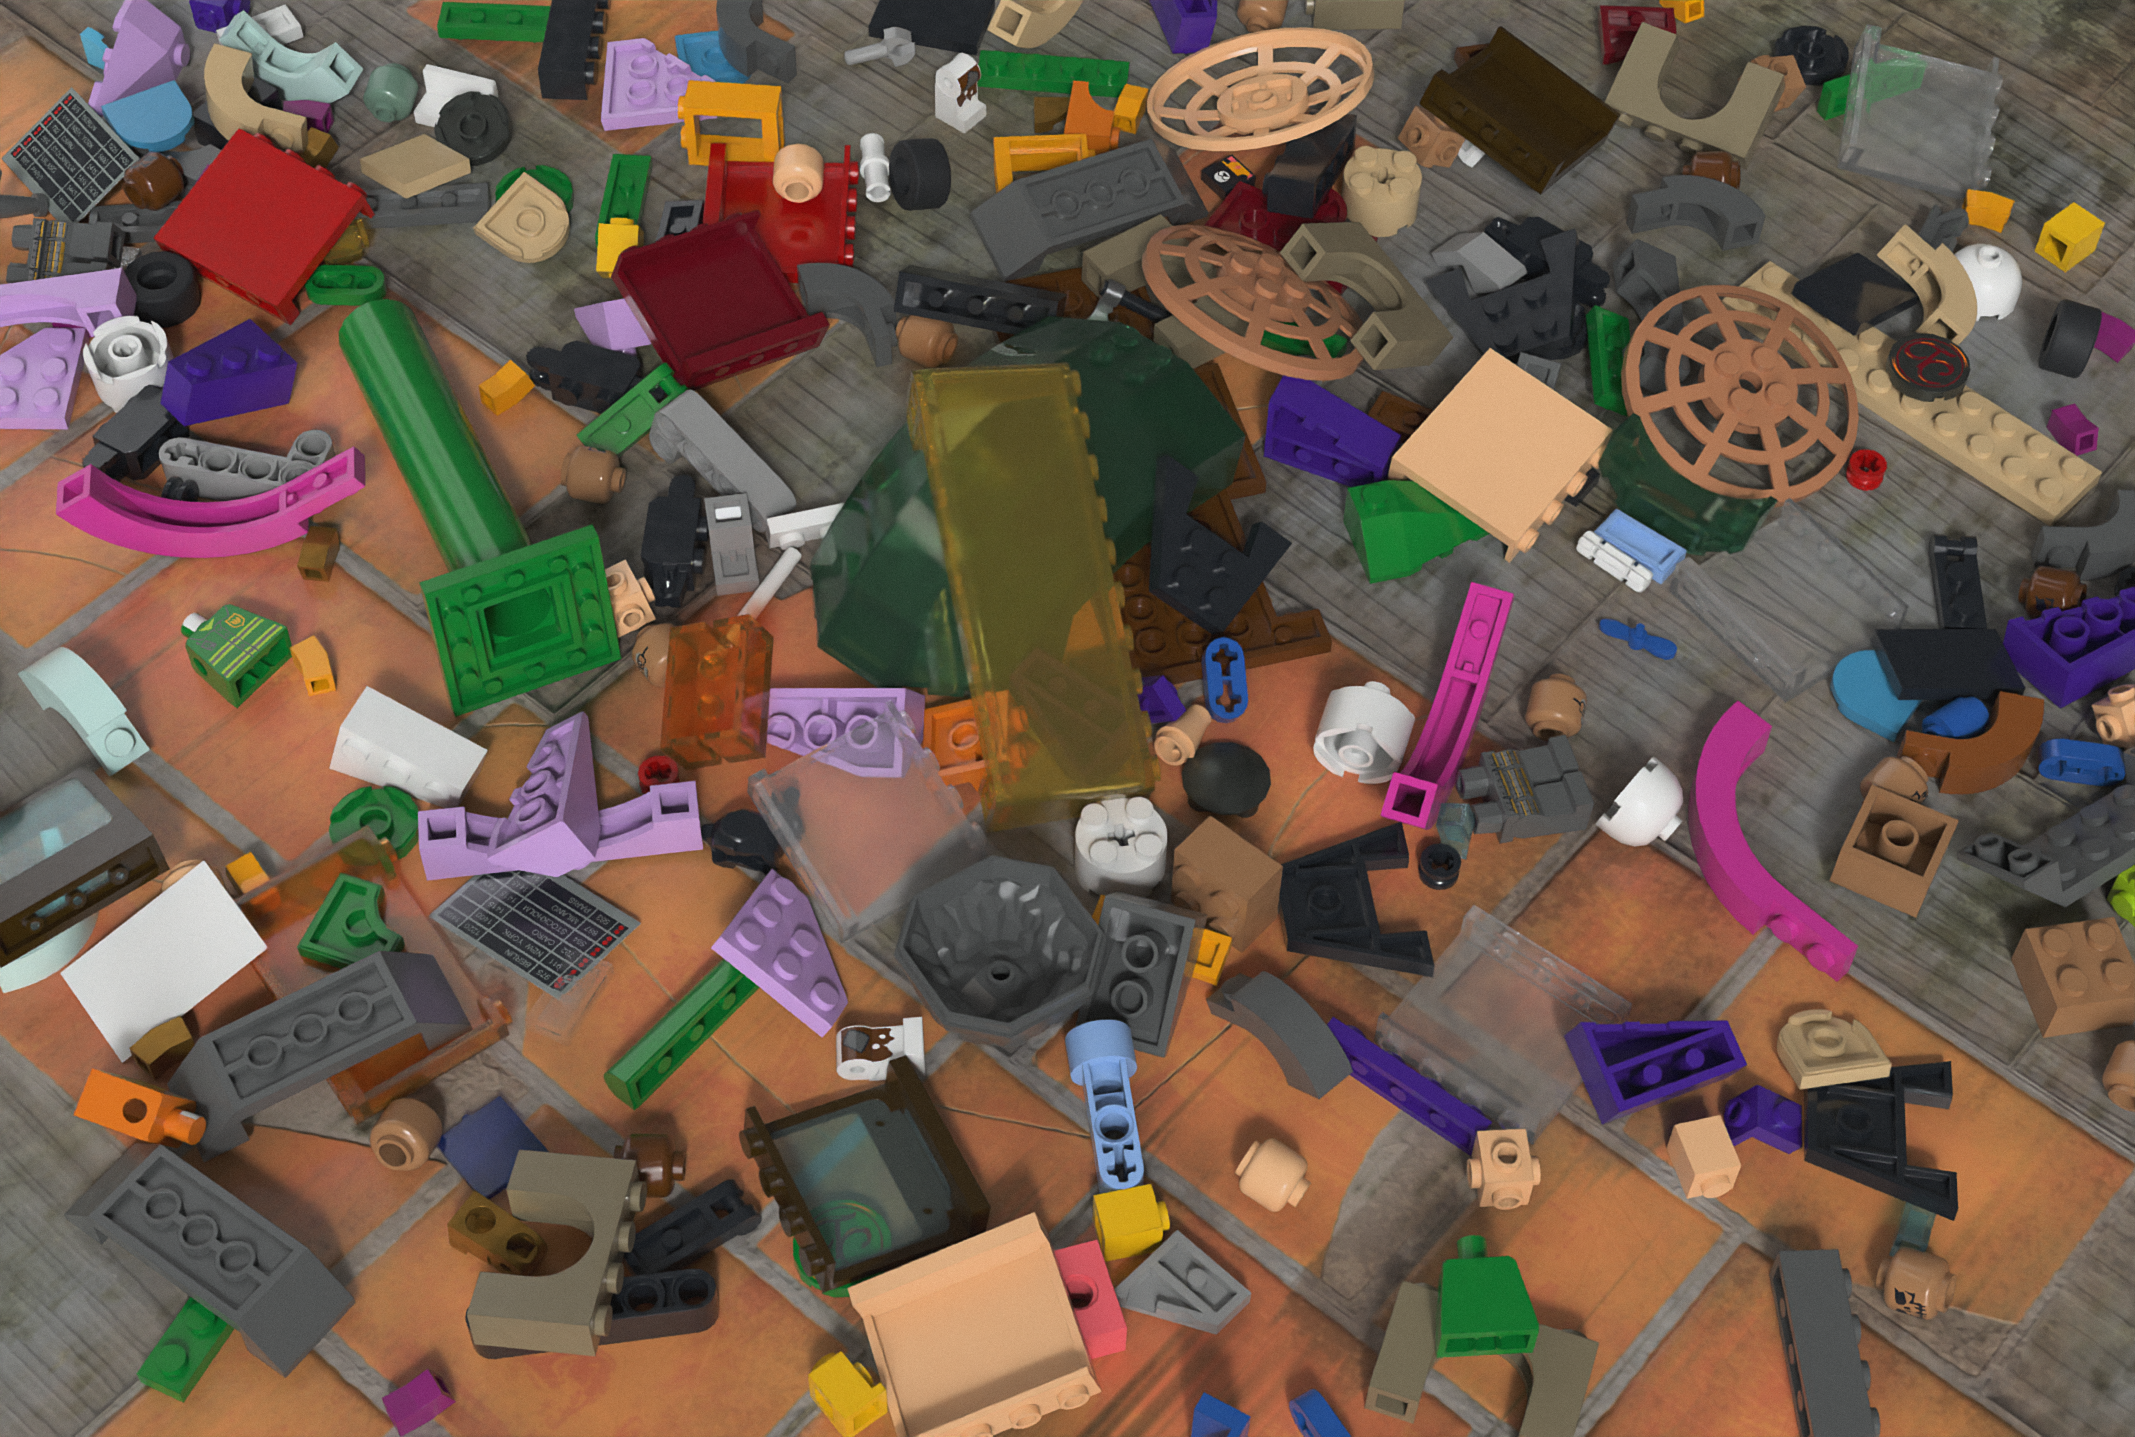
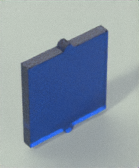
(487, 1146)

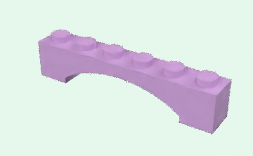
(71, 299)
(654, 824)

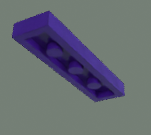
(1408, 1090)

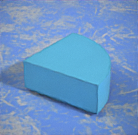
(93, 47)

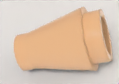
(1182, 737)

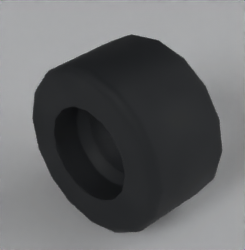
(920, 174)
(164, 288)
(2070, 338)

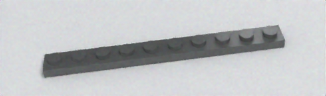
(432, 207)

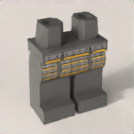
(65, 249)
(1527, 792)

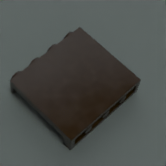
(1521, 111)

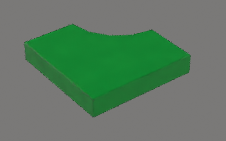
(349, 925)

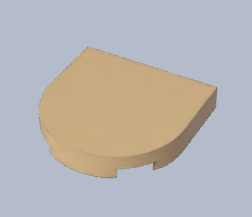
(526, 222)
(1829, 1050)

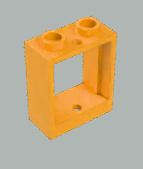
(736, 101)
(1035, 154)

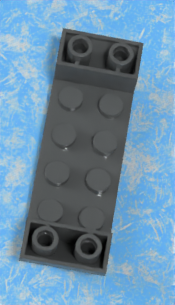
(1084, 204)
(2070, 855)
(313, 1038)
(215, 1252)

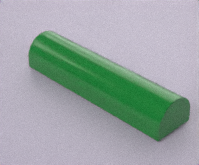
(678, 1034)

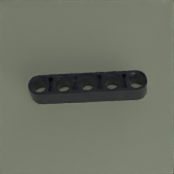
(667, 1318)

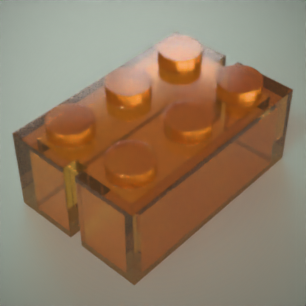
(716, 692)

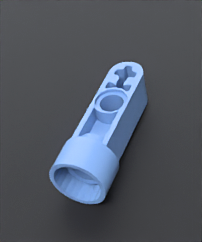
(1102, 1062)

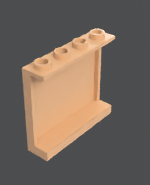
(1503, 451)
(977, 1336)

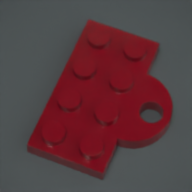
(1246, 214)

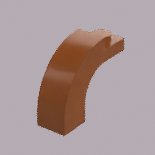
(1981, 761)

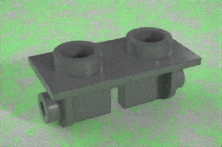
(1944, 227)

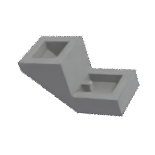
(1485, 261)
(731, 544)

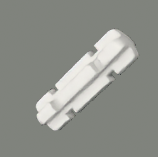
(1614, 561)

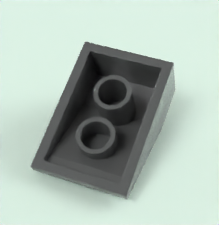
(1145, 968)

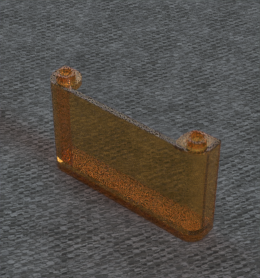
(281, 915)

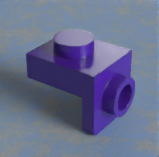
(216, 14)
(1160, 700)
(1766, 1118)

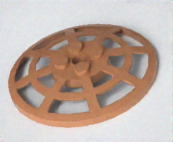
(1258, 290)
(1737, 407)

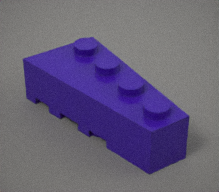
(2075, 648)

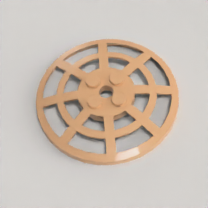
(1263, 98)

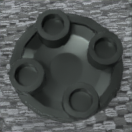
(1226, 780)

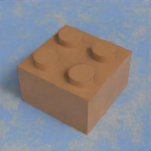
(1893, 850)
(1228, 881)
(2077, 976)

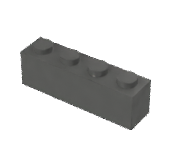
(1822, 1345)

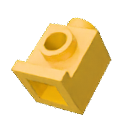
(846, 1393)

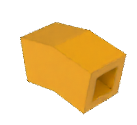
(1685, 9)
(1130, 108)
(1987, 209)
(505, 388)
(314, 666)
(245, 874)

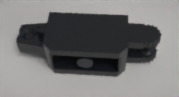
(1525, 245)
(586, 375)
(133, 437)
(673, 542)

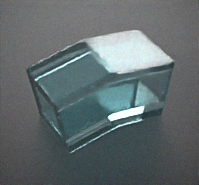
(1456, 826)
(1912, 1229)

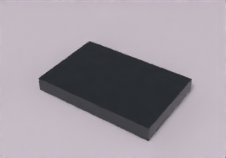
(936, 23)
(1855, 293)
(1946, 663)

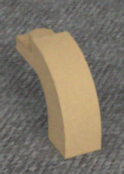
(1031, 21)
(227, 83)

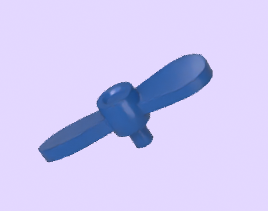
(1638, 638)

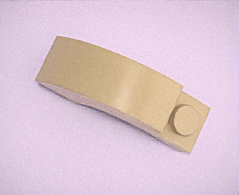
(1939, 282)

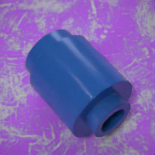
(1958, 719)

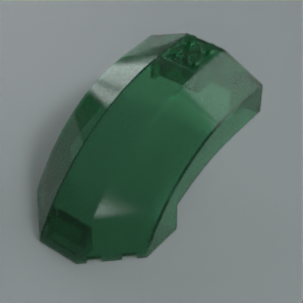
(882, 565)

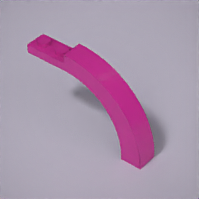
(205, 528)
(1432, 770)
(1729, 863)

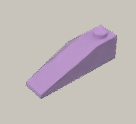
(145, 54)
(612, 326)
(812, 717)
(555, 810)

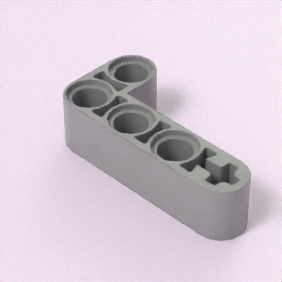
(720, 455)
(239, 473)

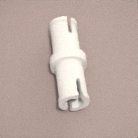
(874, 167)

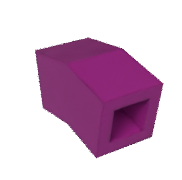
(318, 114)
(2114, 337)
(2073, 430)
(417, 1402)

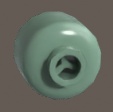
(390, 92)

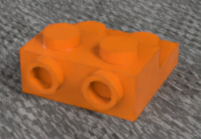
(955, 742)

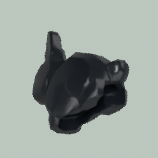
(743, 841)

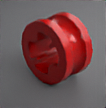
(1866, 459)
(657, 765)

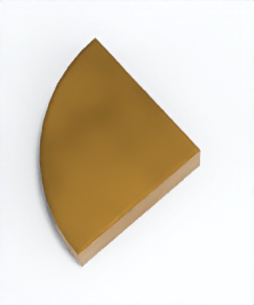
(1049, 112)

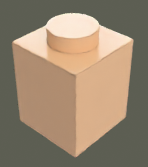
(1703, 1157)

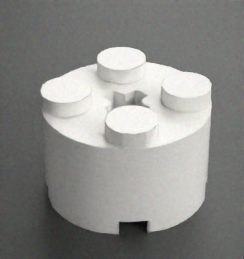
(126, 359)
(1363, 732)
(1120, 847)

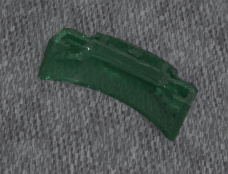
(1671, 503)

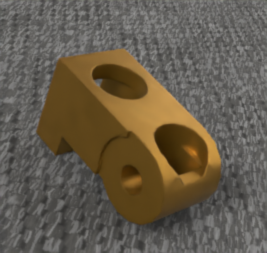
(495, 1236)

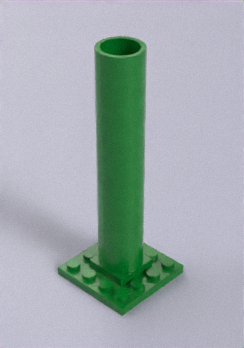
(508, 607)

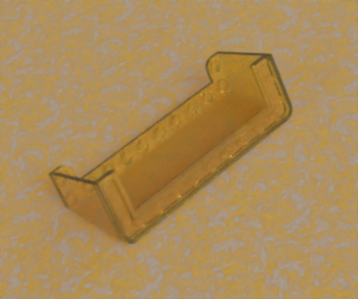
(1032, 590)

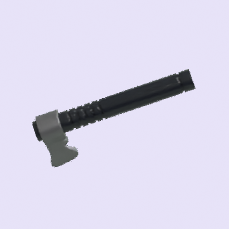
(1114, 293)

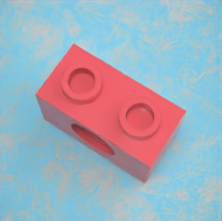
(1090, 1281)

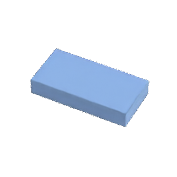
(1642, 544)

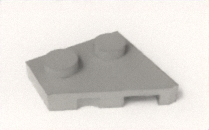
(1183, 1287)

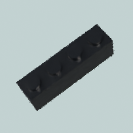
(571, 47)
(1309, 168)
(974, 300)

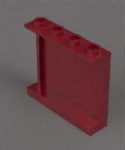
(715, 302)

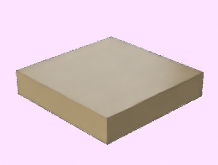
(415, 166)

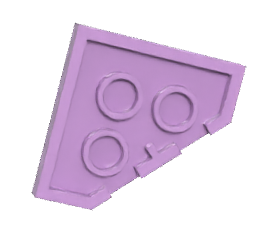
(643, 85)
(41, 379)
(784, 953)

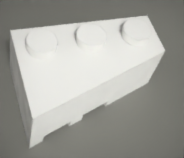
(405, 751)

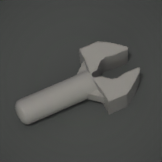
(886, 48)

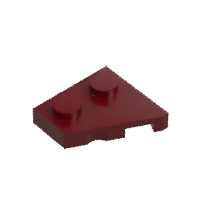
(1621, 23)

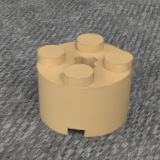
(1382, 189)

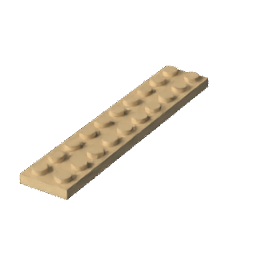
(1962, 430)

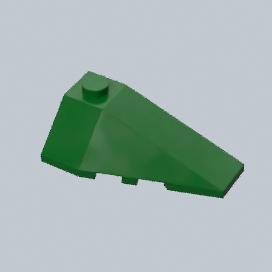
(1402, 527)

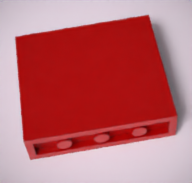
(261, 222)
(790, 230)

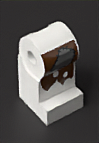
(958, 93)
(865, 1051)

